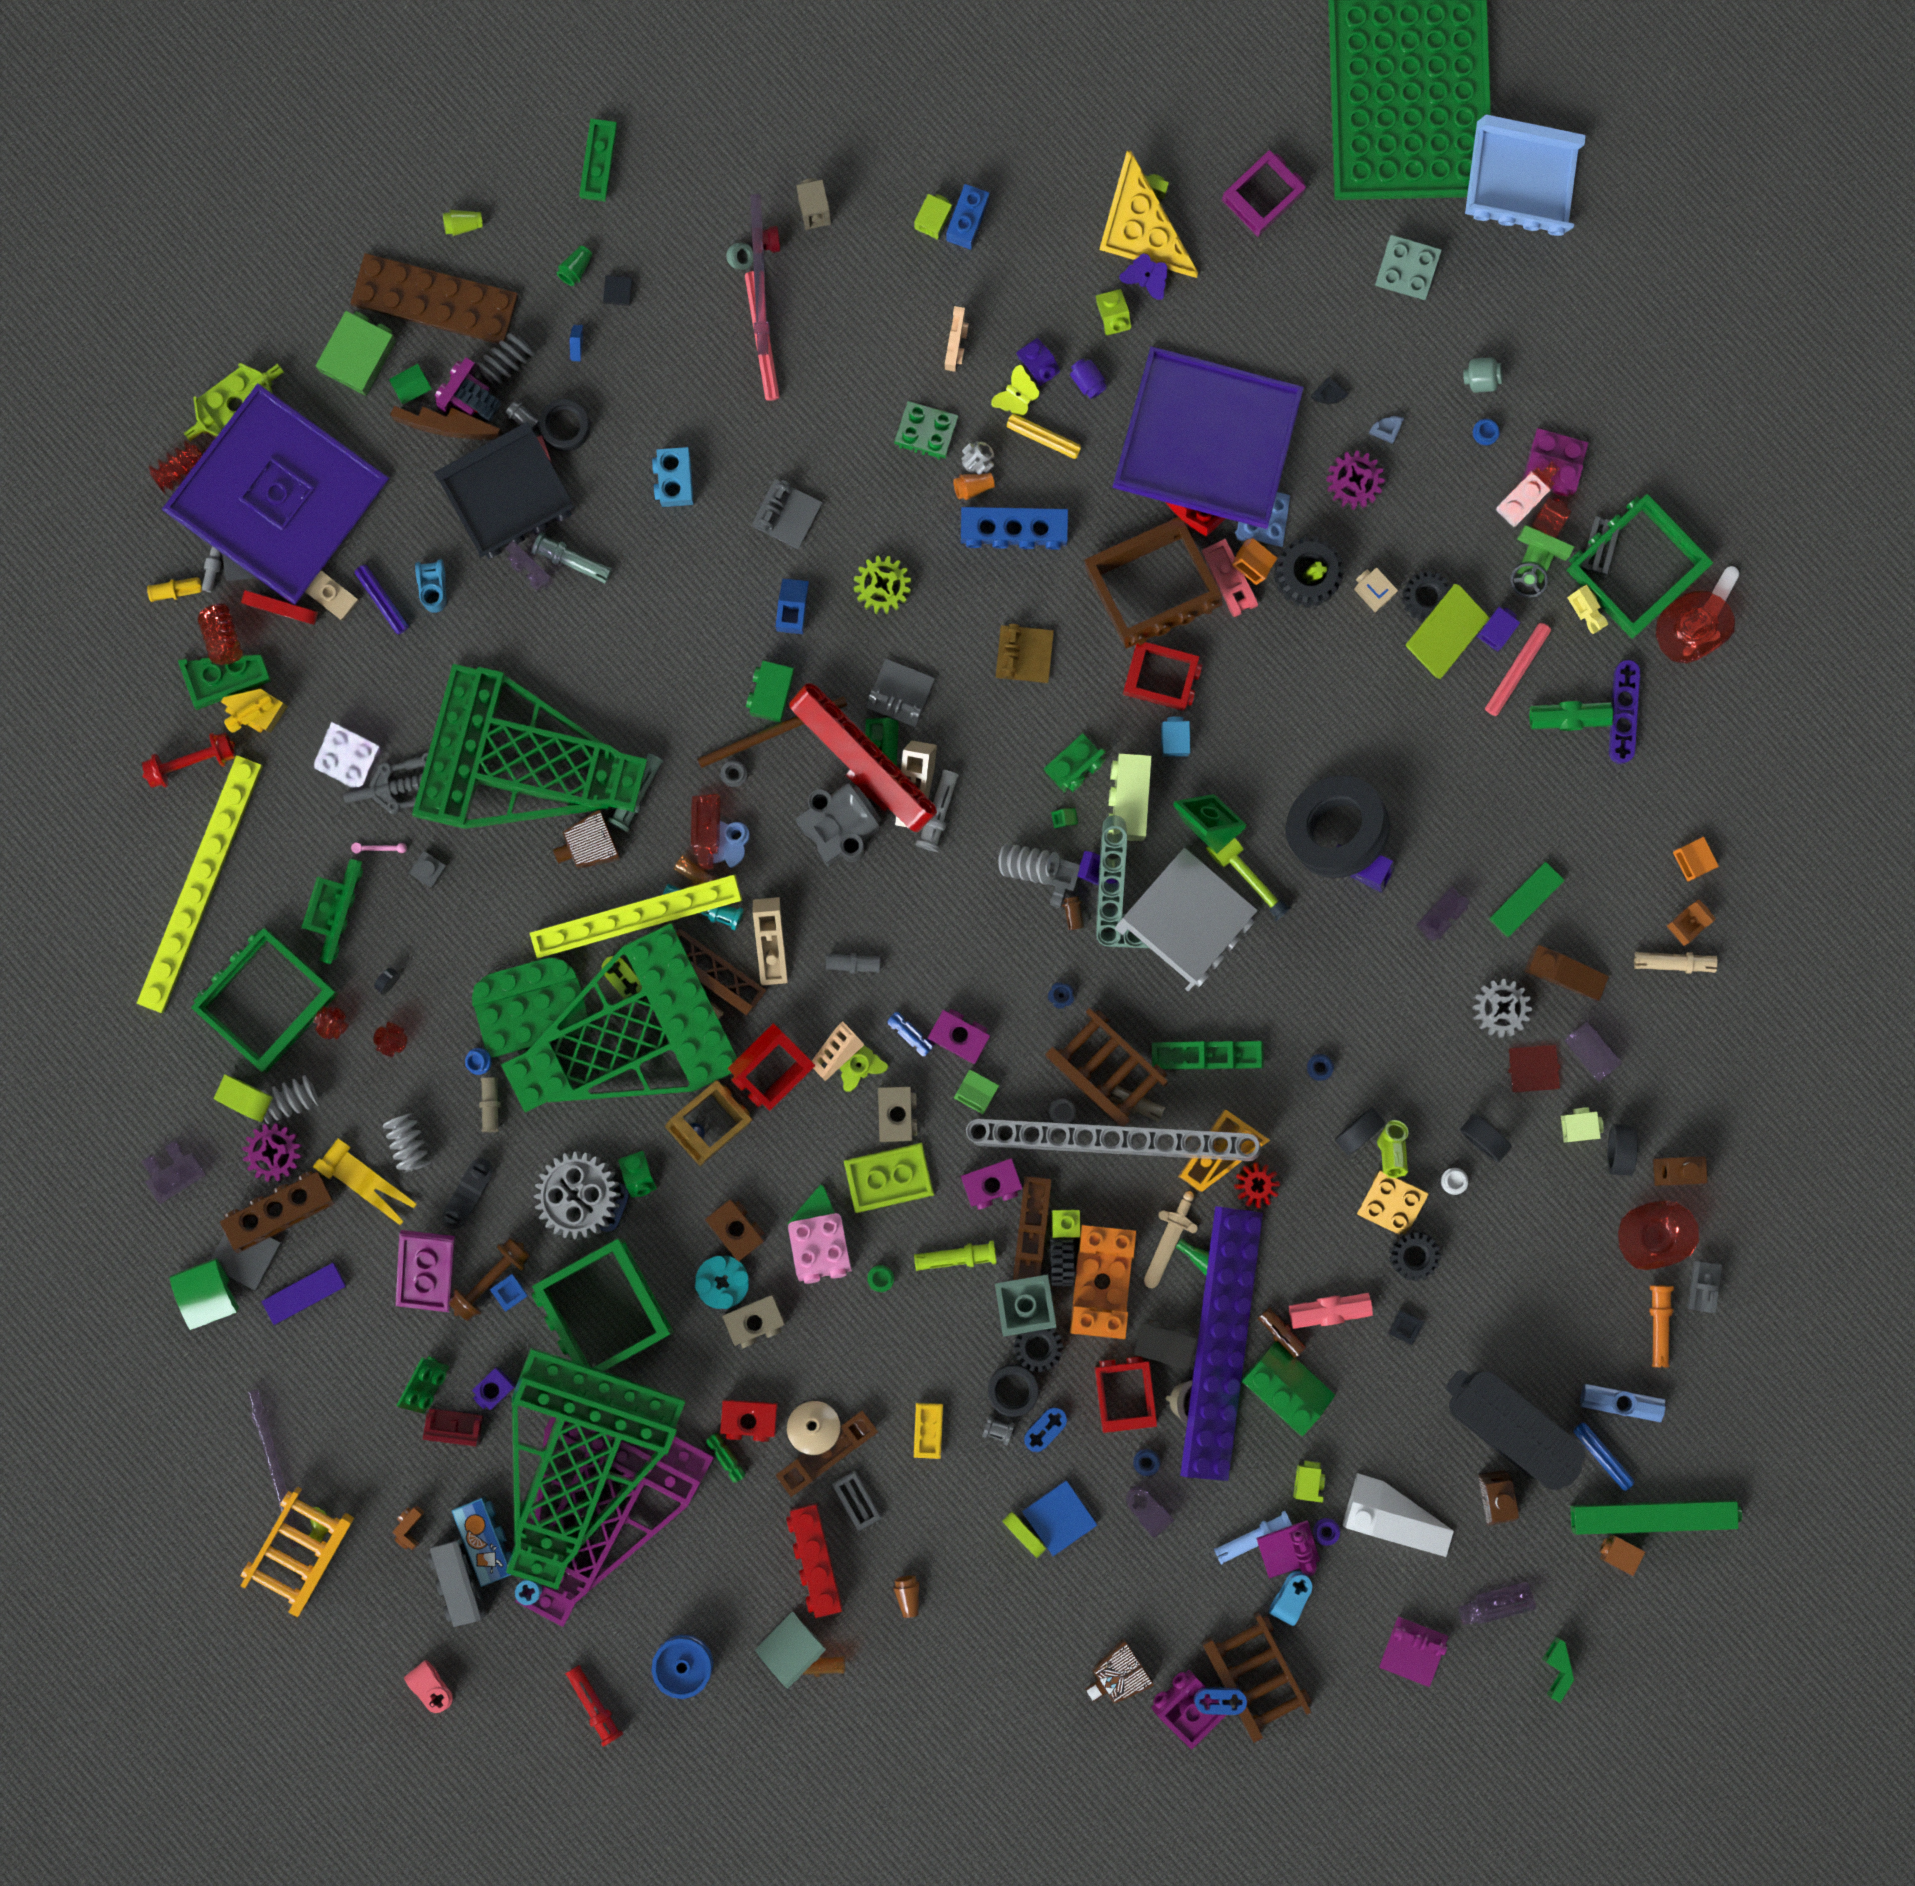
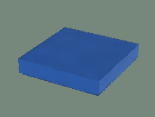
(1059, 1518)

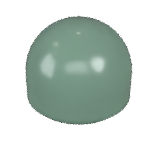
(732, 255)

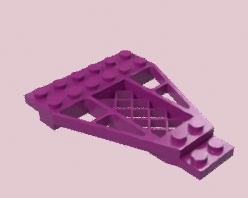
(674, 1475)

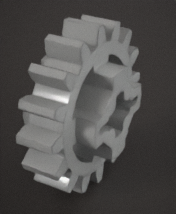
(1509, 1017)

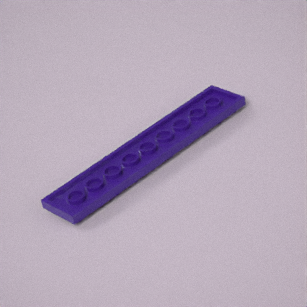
(1221, 1344)

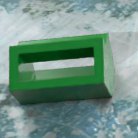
(410, 384)

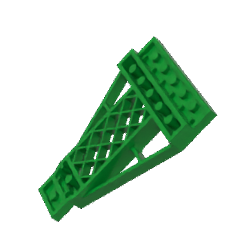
(461, 746)
(680, 1007)
(597, 1403)

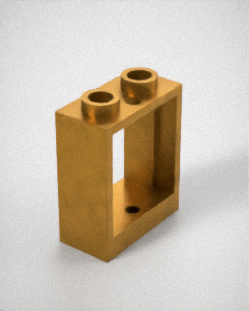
(691, 1140)

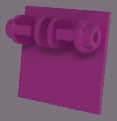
(1289, 1550)
(1414, 1651)

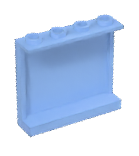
(1523, 174)

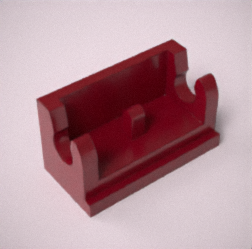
(453, 1427)

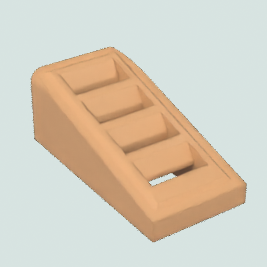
(841, 1039)

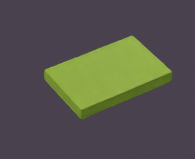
(1447, 631)
(888, 1178)

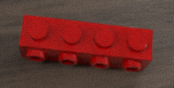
(816, 1560)

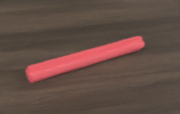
(766, 362)

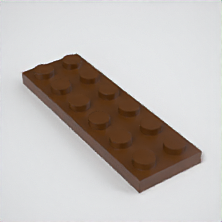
(434, 299)

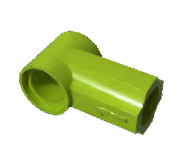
(1394, 1149)

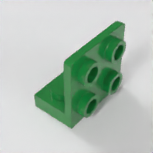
(1075, 762)

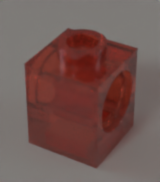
(1551, 517)

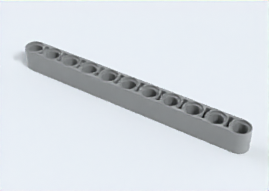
(1100, 1135)

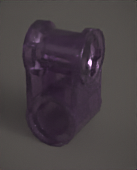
(1150, 1514)

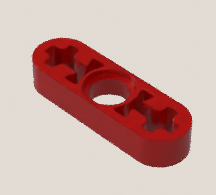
(279, 607)

